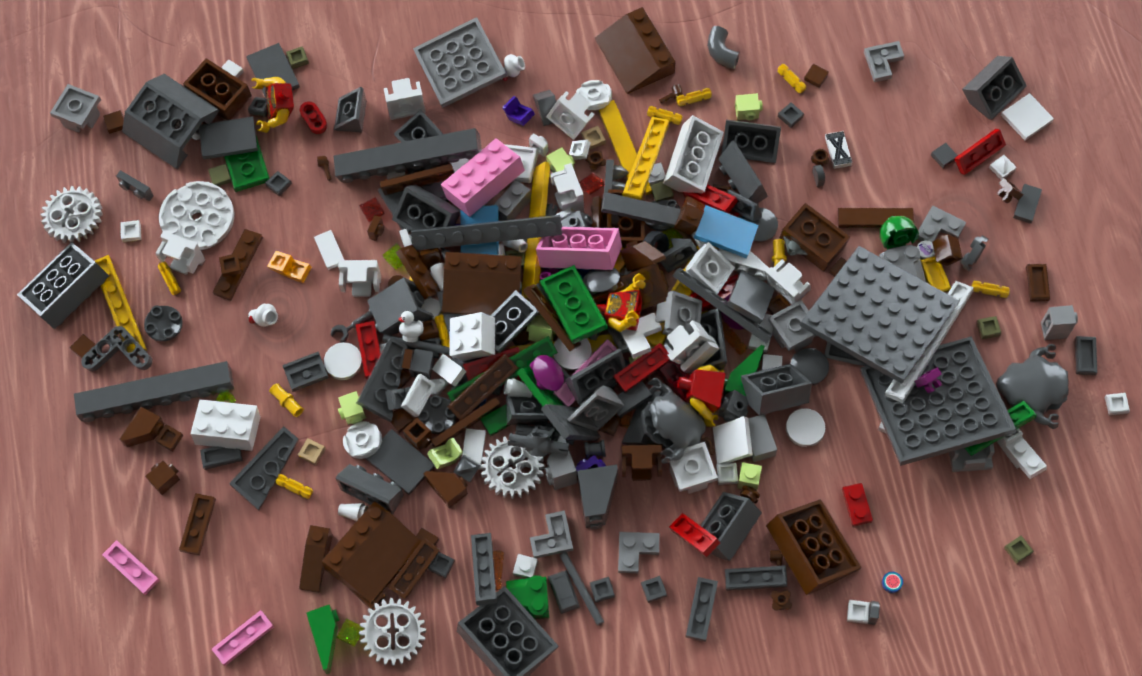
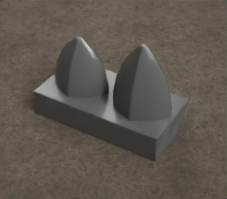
(613, 173)

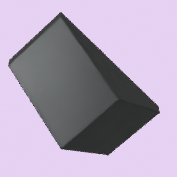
(544, 103)

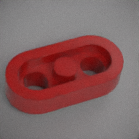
(313, 119)

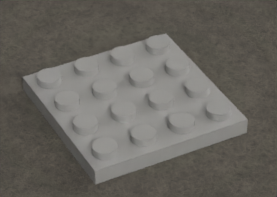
(459, 62)

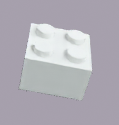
(472, 336)

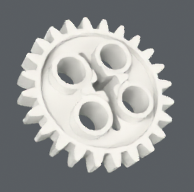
(71, 214)
(521, 481)
(374, 632)

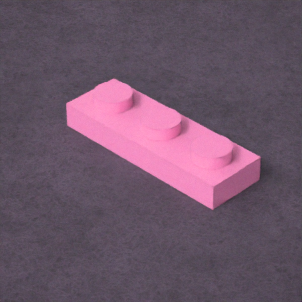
(130, 567)
(242, 638)

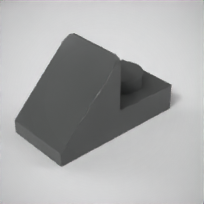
(679, 254)

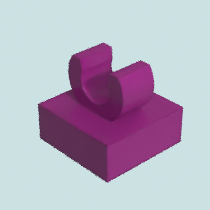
(928, 379)

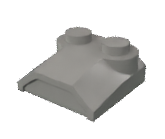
(905, 258)

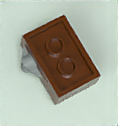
(813, 237)

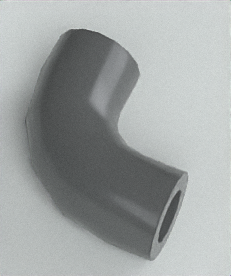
(718, 49)

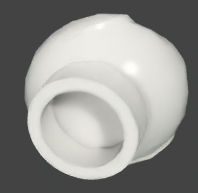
(513, 66)
(263, 315)
(409, 328)

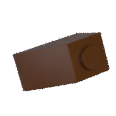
(689, 216)
(640, 255)
(142, 428)
(447, 486)

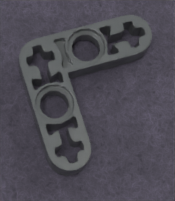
(115, 345)

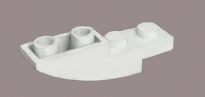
(1022, 454)

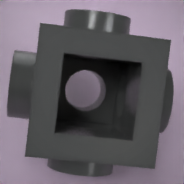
(577, 219)
(733, 406)

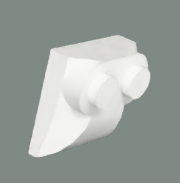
(710, 267)

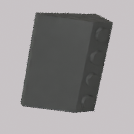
(63, 285)
(506, 637)

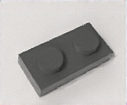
(138, 188)

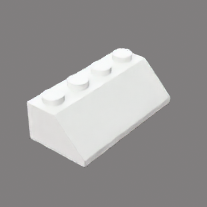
(693, 156)

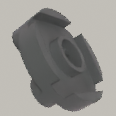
(972, 257)

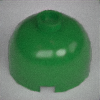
(898, 232)

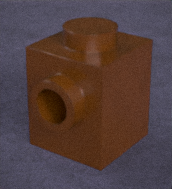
(947, 249)
(418, 434)
(163, 477)

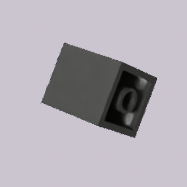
(393, 301)
(596, 494)

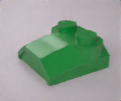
(531, 595)

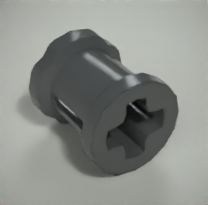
(596, 449)

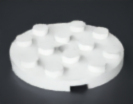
(202, 198)

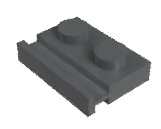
(305, 371)

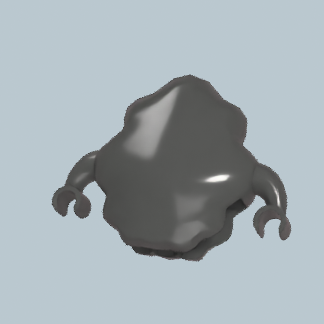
(1037, 383)
(671, 422)

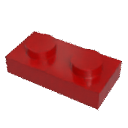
(857, 504)

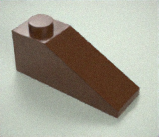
(316, 549)

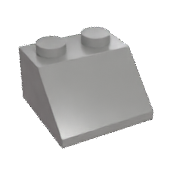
(561, 469)

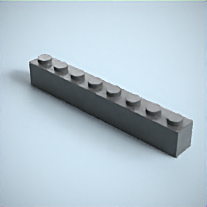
(407, 155)
(153, 391)

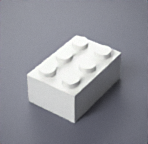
(225, 425)

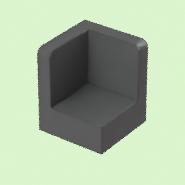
(422, 363)

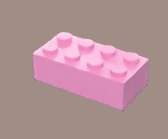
(482, 177)
(580, 247)

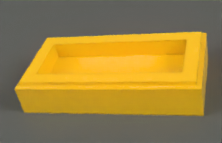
(935, 274)

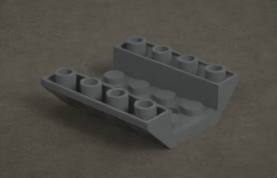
(156, 127)

